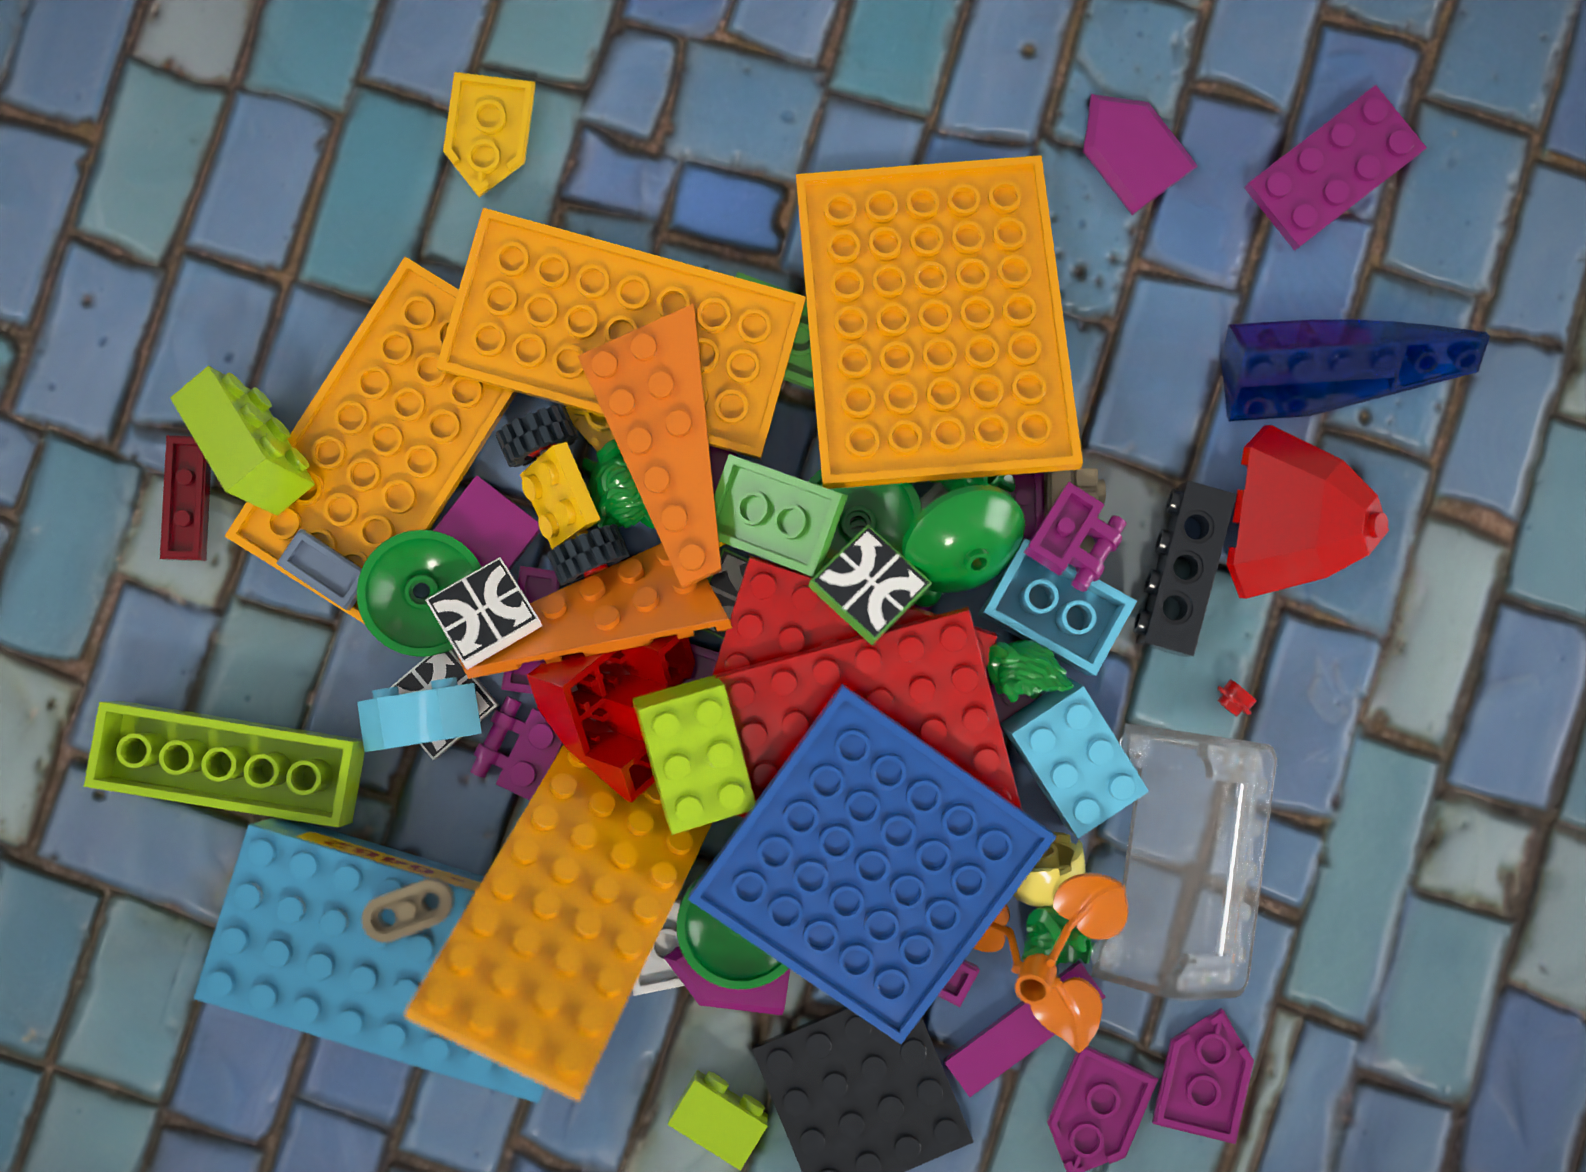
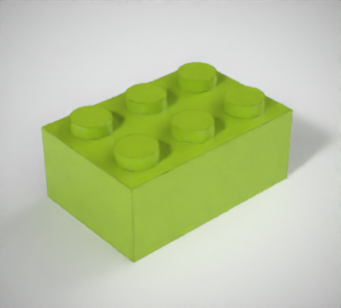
(243, 440)
(694, 753)

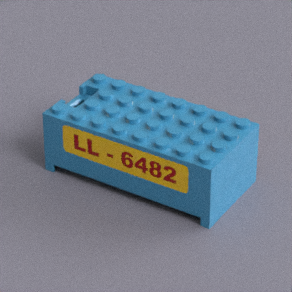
(301, 959)

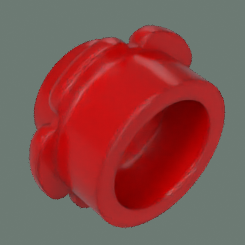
(1235, 698)

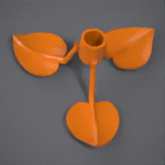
(1069, 1007)

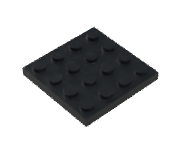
(860, 1096)

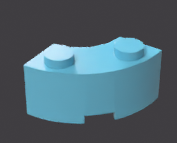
(419, 716)

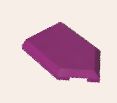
(1133, 150)
(762, 999)
(1205, 1080)
(1098, 1109)

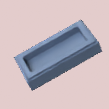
(322, 568)

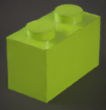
(719, 1118)

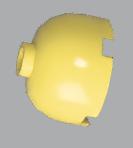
(1054, 867)

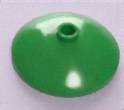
(883, 507)
(965, 537)
(388, 582)
(720, 952)

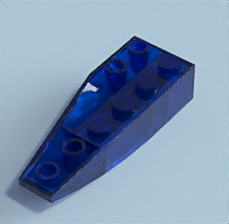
(1337, 363)

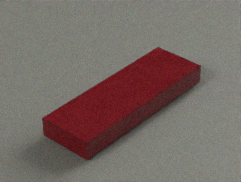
(185, 501)

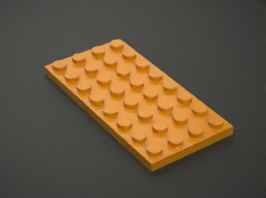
(549, 294)
(382, 432)
(559, 929)

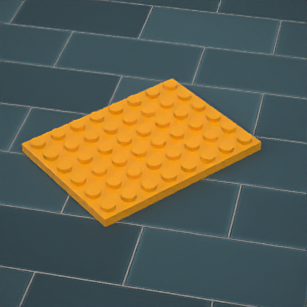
(936, 323)

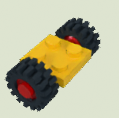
(560, 494)

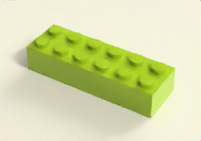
(225, 763)

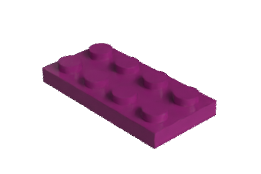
(1335, 167)

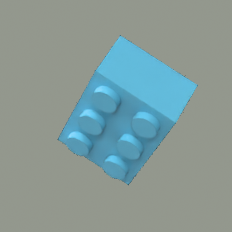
(1049, 610)
(1074, 758)

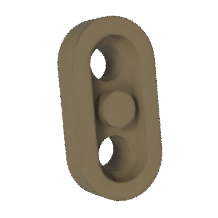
(410, 910)

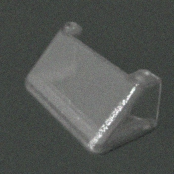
(1191, 865)

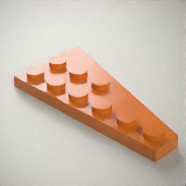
(658, 417)
(612, 613)

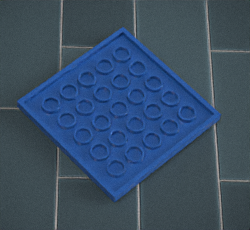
(871, 865)

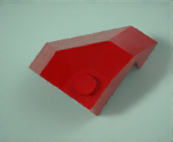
(1299, 515)
(594, 710)

